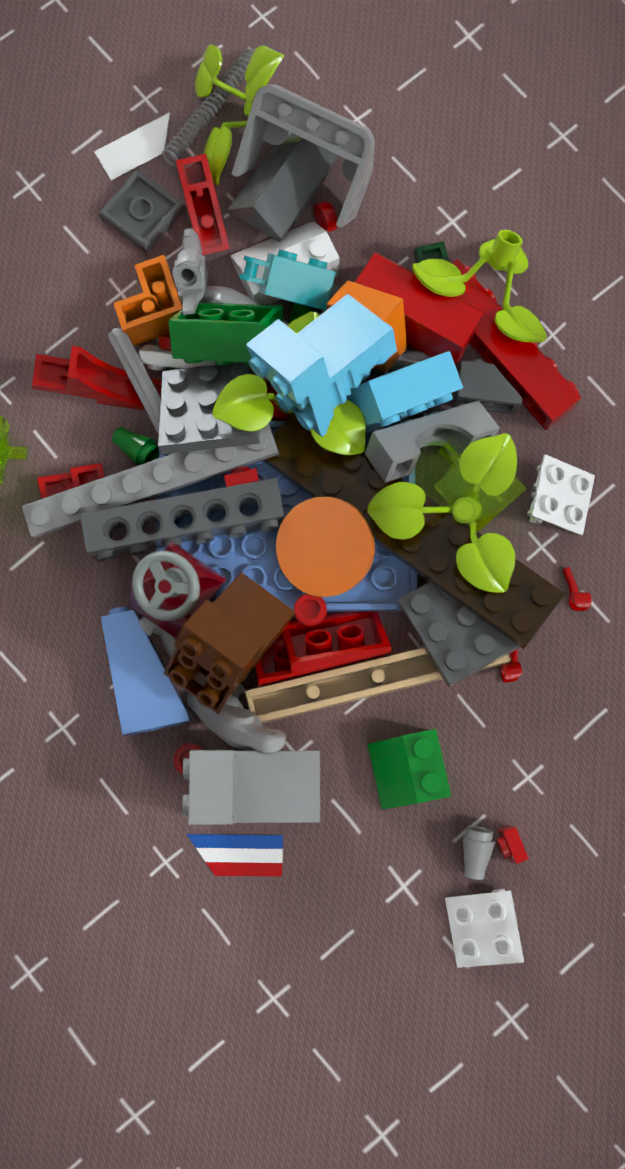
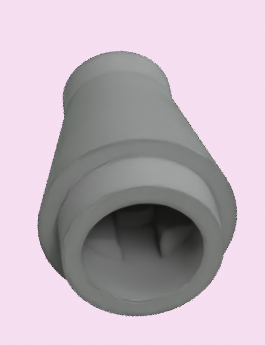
(477, 850)

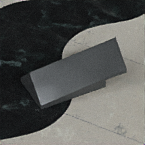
(283, 186)

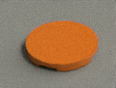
(325, 546)

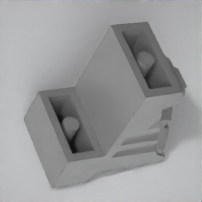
(251, 787)

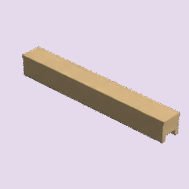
(345, 685)

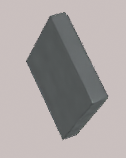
(142, 211)

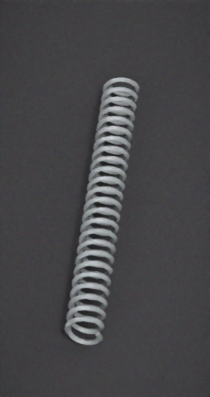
(173, 155)

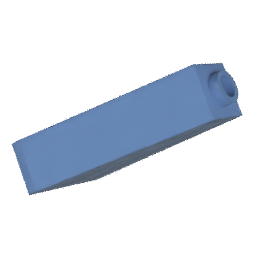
(142, 692)

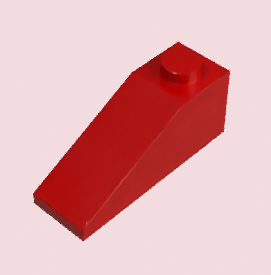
(202, 203)

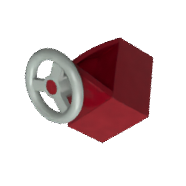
(172, 587)

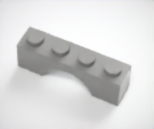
(397, 448)

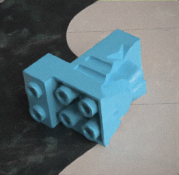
(321, 361)

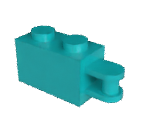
(291, 279)

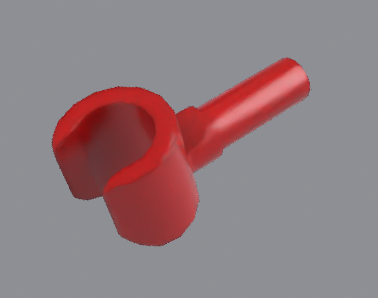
(577, 600)
(513, 670)

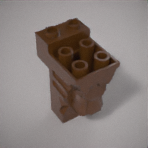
(226, 641)

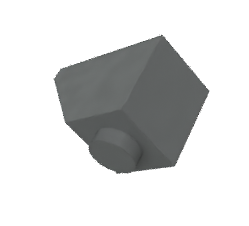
(488, 385)

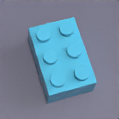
(406, 391)

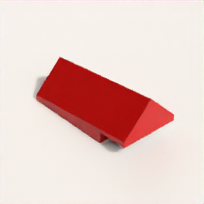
(431, 320)
(334, 644)

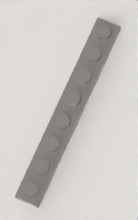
(143, 483)

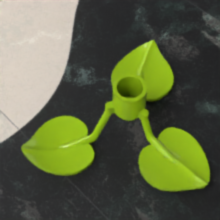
(258, 73)
(503, 255)
(248, 408)
(490, 466)

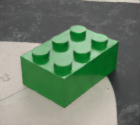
(219, 331)

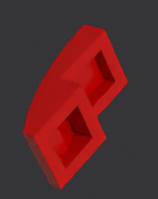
(76, 477)

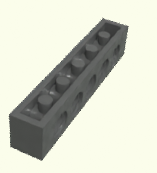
(101, 524)

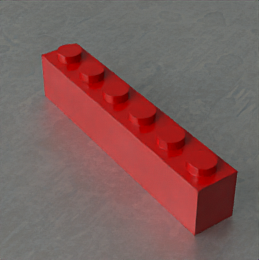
(524, 366)

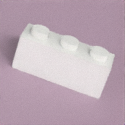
(306, 241)

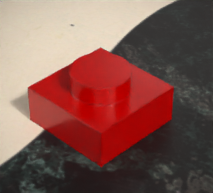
(241, 476)
(511, 845)

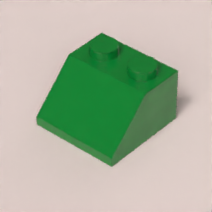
(409, 769)

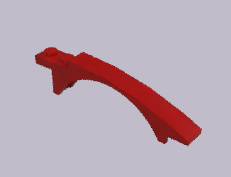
(94, 379)

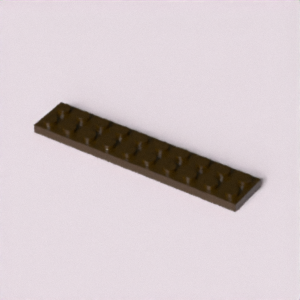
(430, 552)

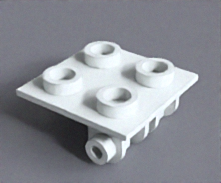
(561, 495)
(484, 929)

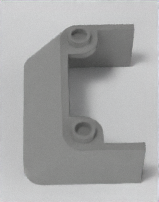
(281, 112)

